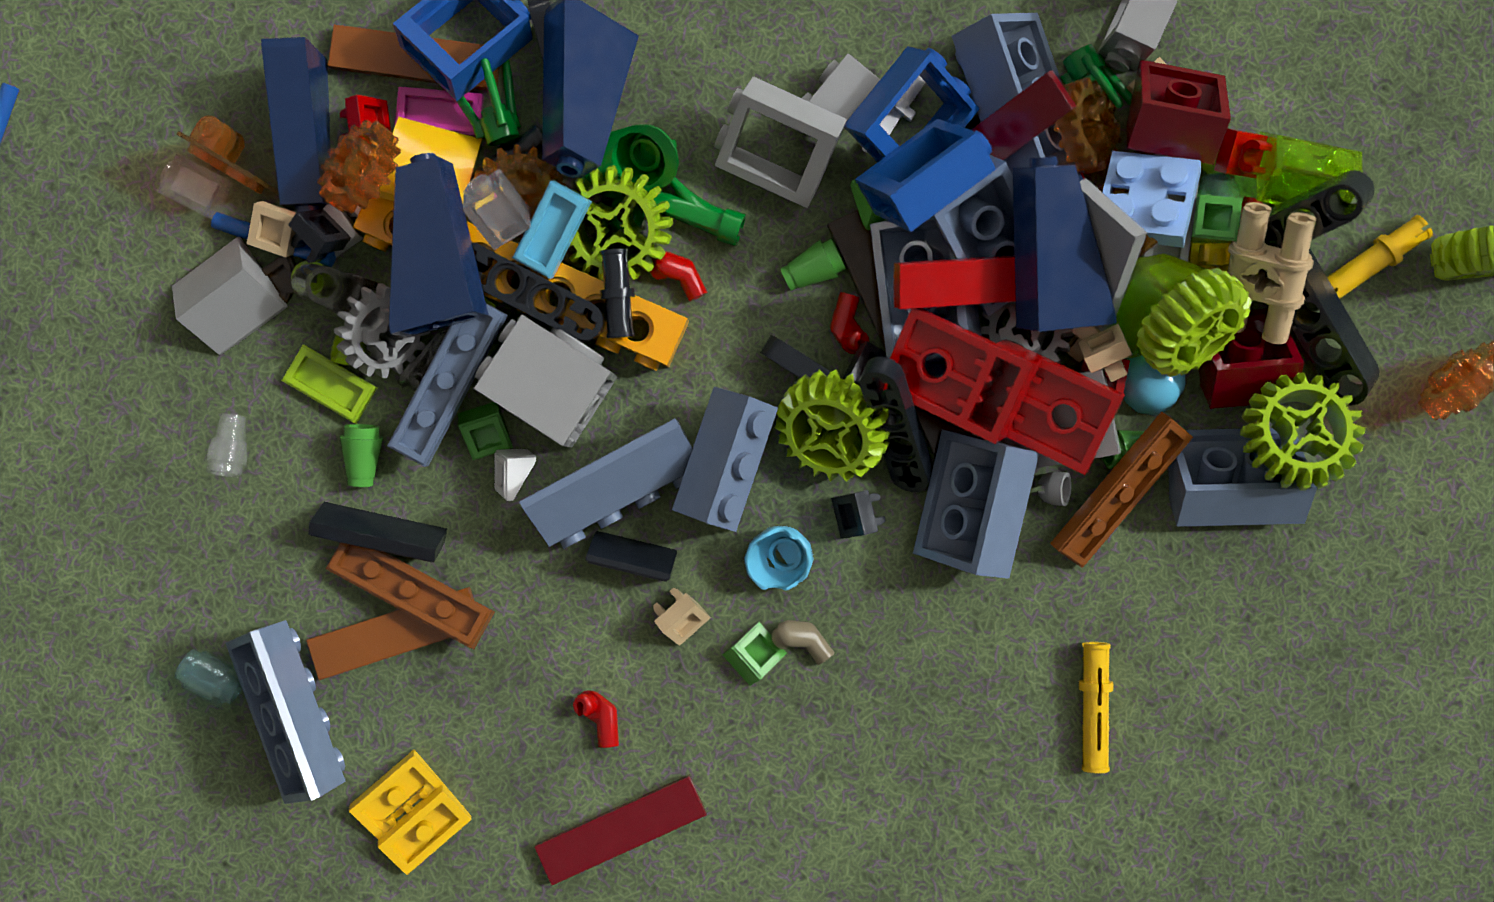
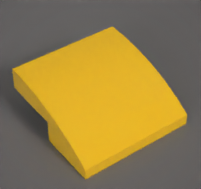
(424, 138)
(423, 826)

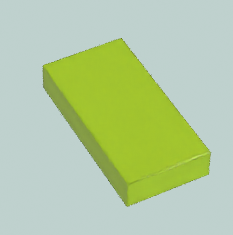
(329, 384)

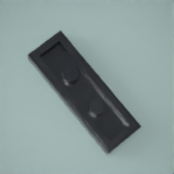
(377, 532)

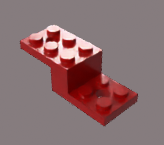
(1004, 390)

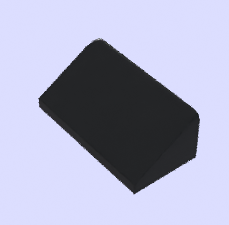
(631, 556)

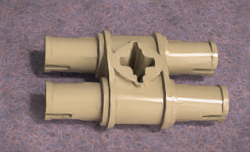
(1285, 267)

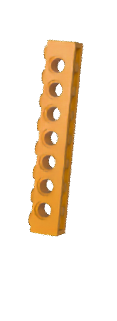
(665, 326)

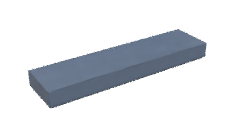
(445, 386)

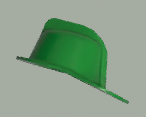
(644, 150)

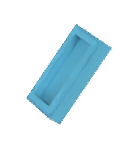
(552, 229)

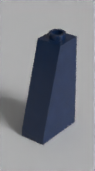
(582, 84)
(298, 118)
(432, 251)
(1056, 251)

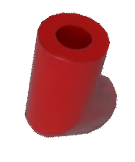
(680, 269)

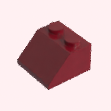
(1178, 112)
(1247, 365)

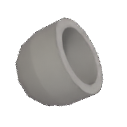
(1057, 488)

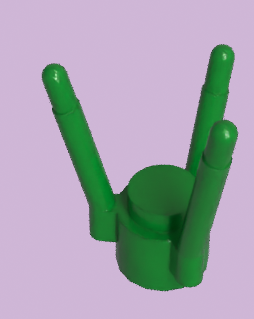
(1087, 63)
(498, 123)

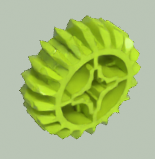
(631, 234)
(1464, 254)
(1193, 322)
(1324, 402)
(833, 439)

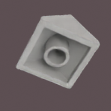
(226, 297)

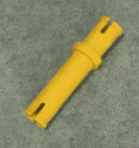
(1385, 251)
(1095, 706)

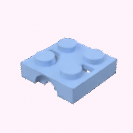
(1149, 183)

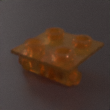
(221, 147)

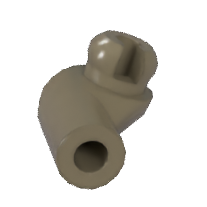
(802, 634)

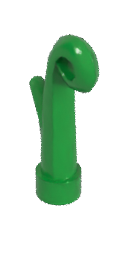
(692, 211)

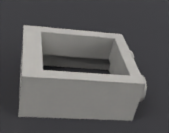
(1135, 32)
(792, 112)

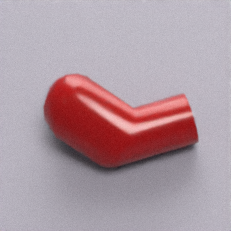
(844, 325)
(602, 713)

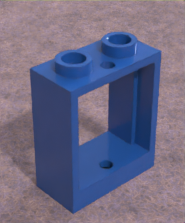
(913, 62)
(456, 79)
(926, 173)

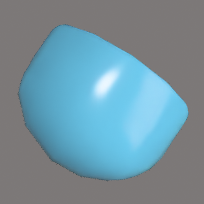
(1149, 390)
(793, 548)

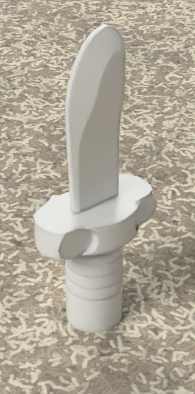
(902, 107)

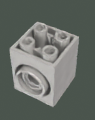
(545, 379)

